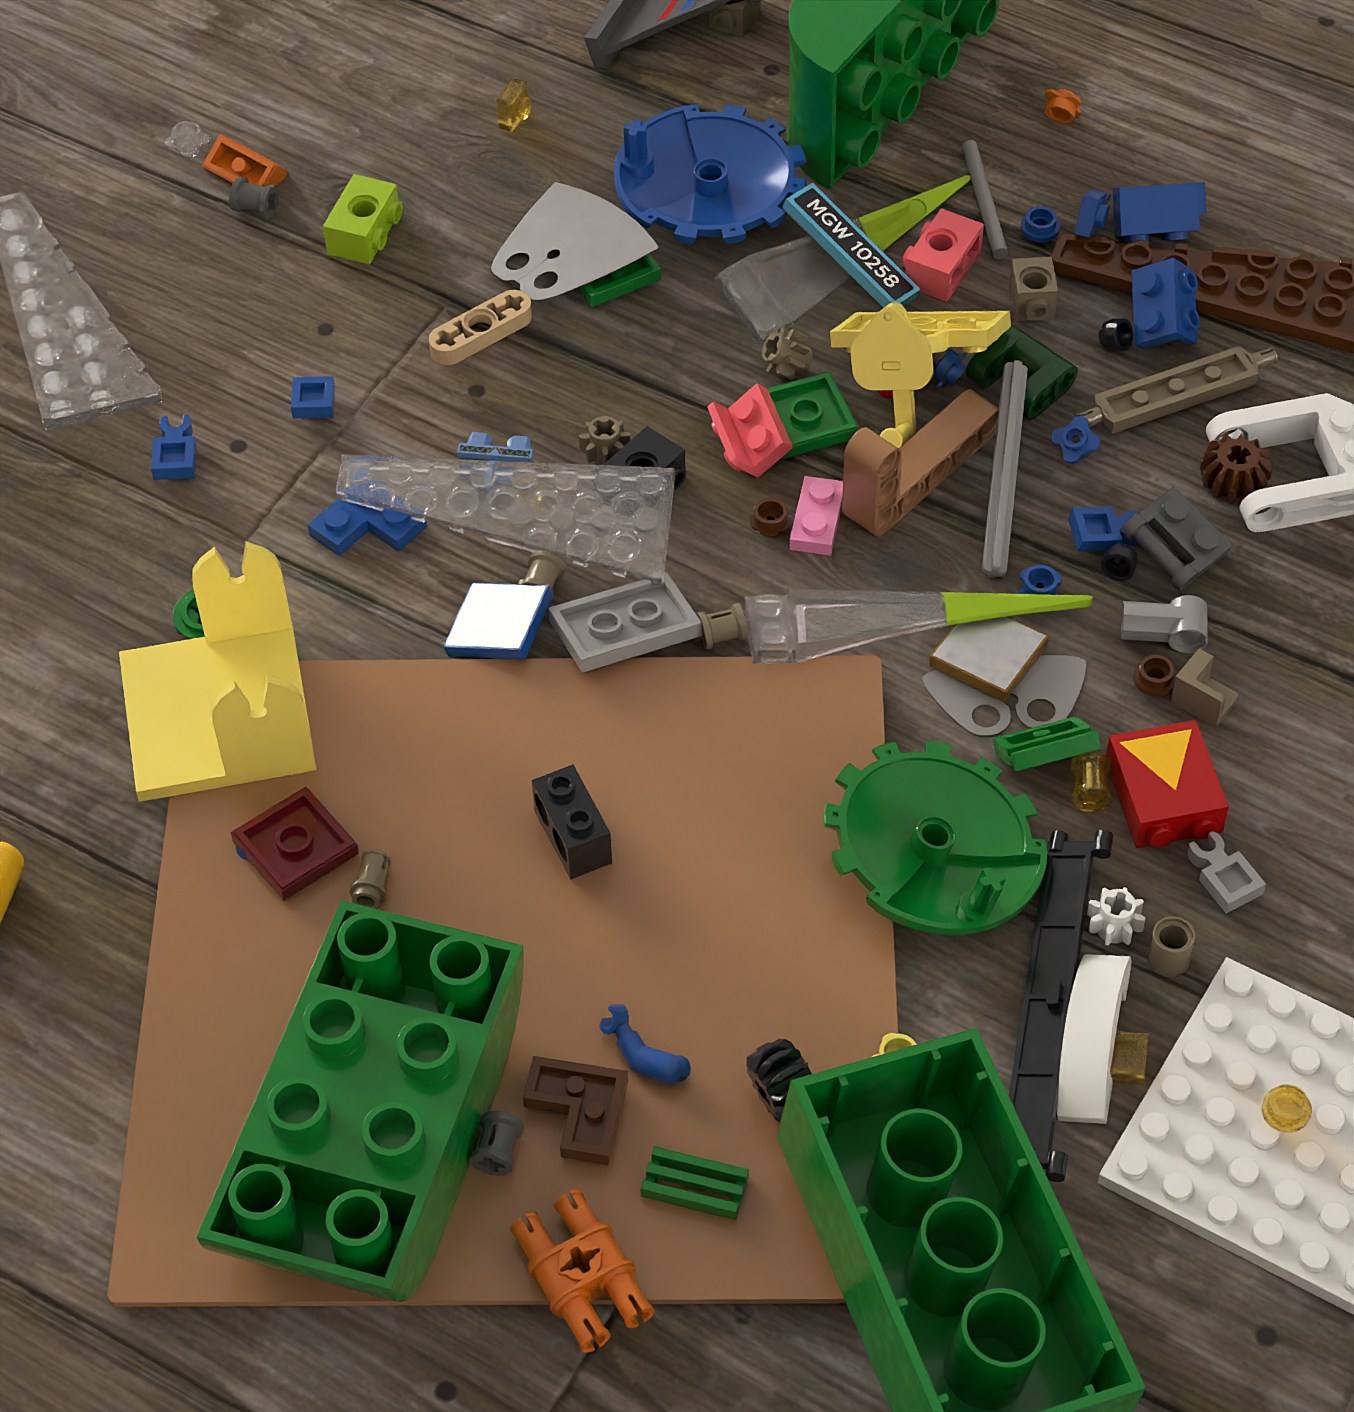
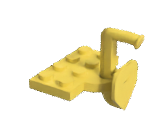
(896, 349)

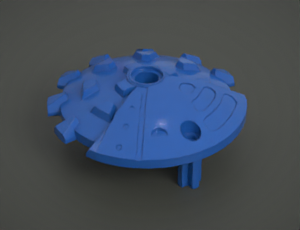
(706, 172)

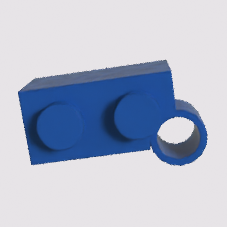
(1158, 209)

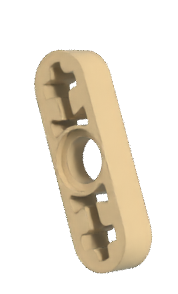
(456, 340)

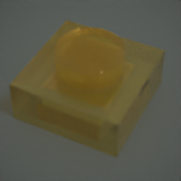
(513, 104)
(1130, 1058)

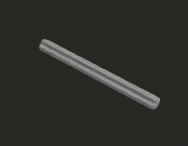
(1004, 470)

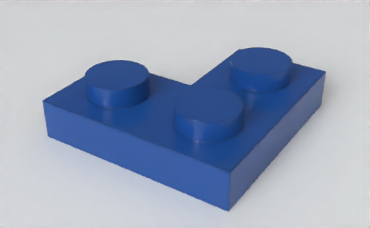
(347, 522)

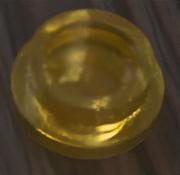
(1286, 1108)

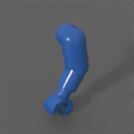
(643, 1059)

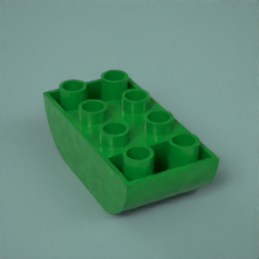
(863, 67)
(371, 1104)

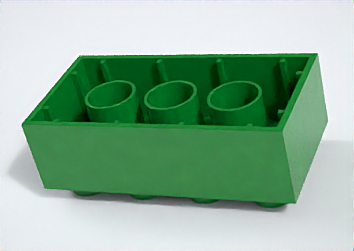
(951, 1237)

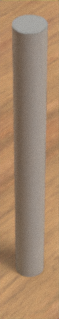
(985, 199)

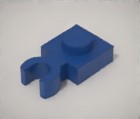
(1092, 213)
(175, 451)
(1098, 528)

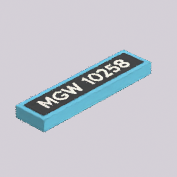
(850, 247)

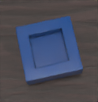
(313, 397)

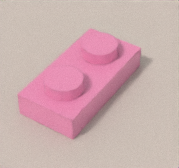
(817, 516)

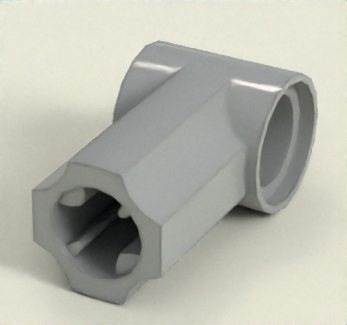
(1179, 623)

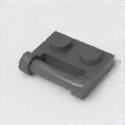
(1183, 531)

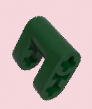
(1047, 372)

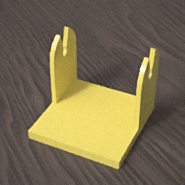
(222, 702)

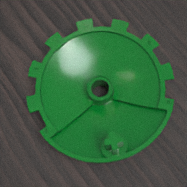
(936, 840)

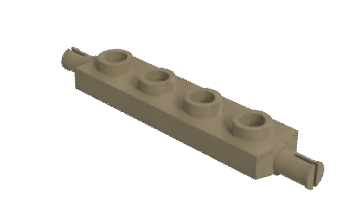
(1178, 388)

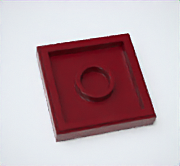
(294, 843)

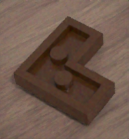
(589, 1097)

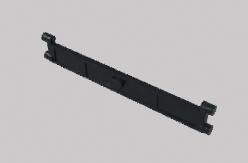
(1049, 989)

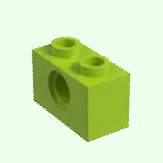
(362, 219)

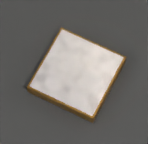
(989, 654)

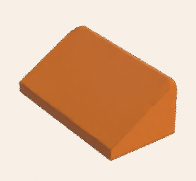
(234, 160)

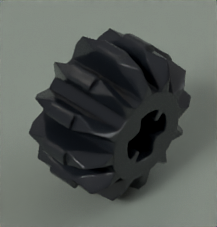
(772, 1071)

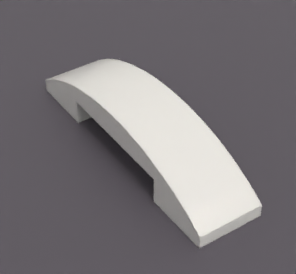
(1090, 1038)

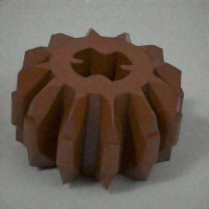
(1235, 467)

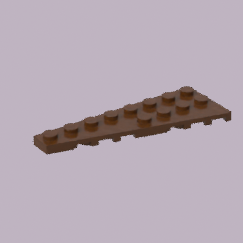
(1237, 284)

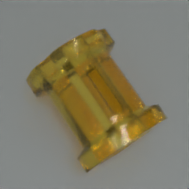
(1090, 781)

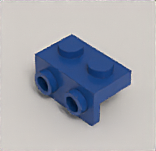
(1164, 304)

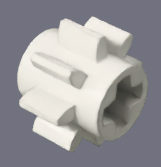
(1116, 916)

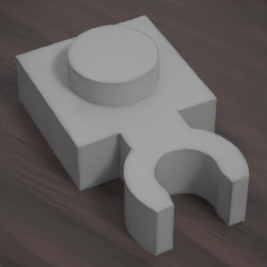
(1226, 877)

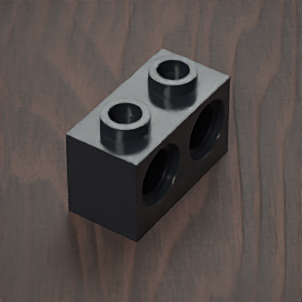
(572, 821)

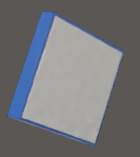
(498, 621)

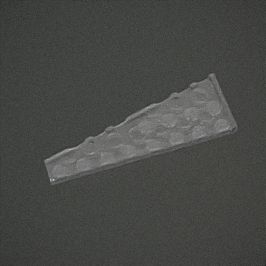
(68, 337)
(573, 510)

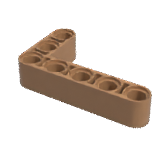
(889, 481)

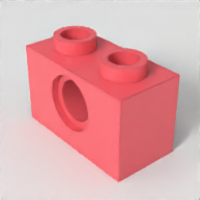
(943, 253)

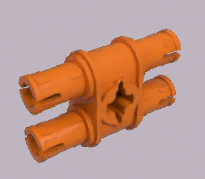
(567, 1286)

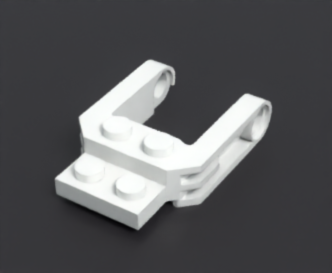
(1317, 417)

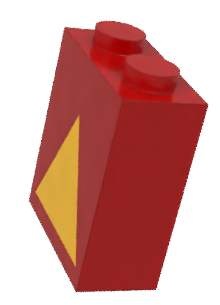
(1166, 784)

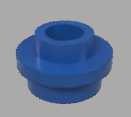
(1040, 224)

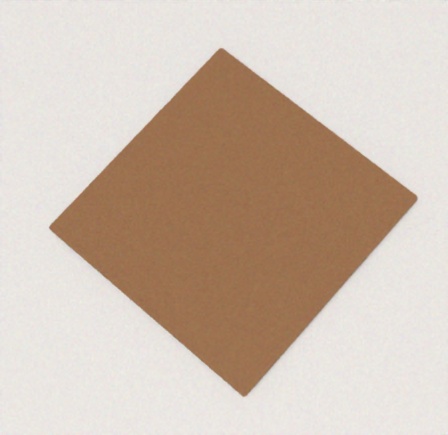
(706, 926)

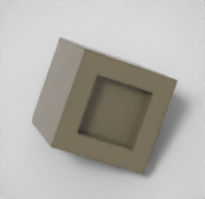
(1199, 693)

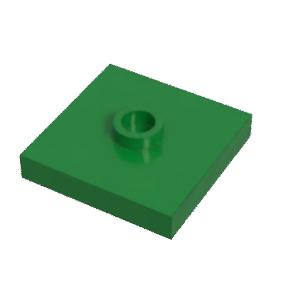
(813, 413)

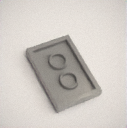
(624, 623)

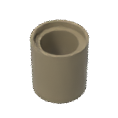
(1173, 932)

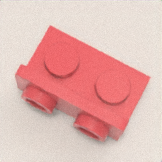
(751, 431)

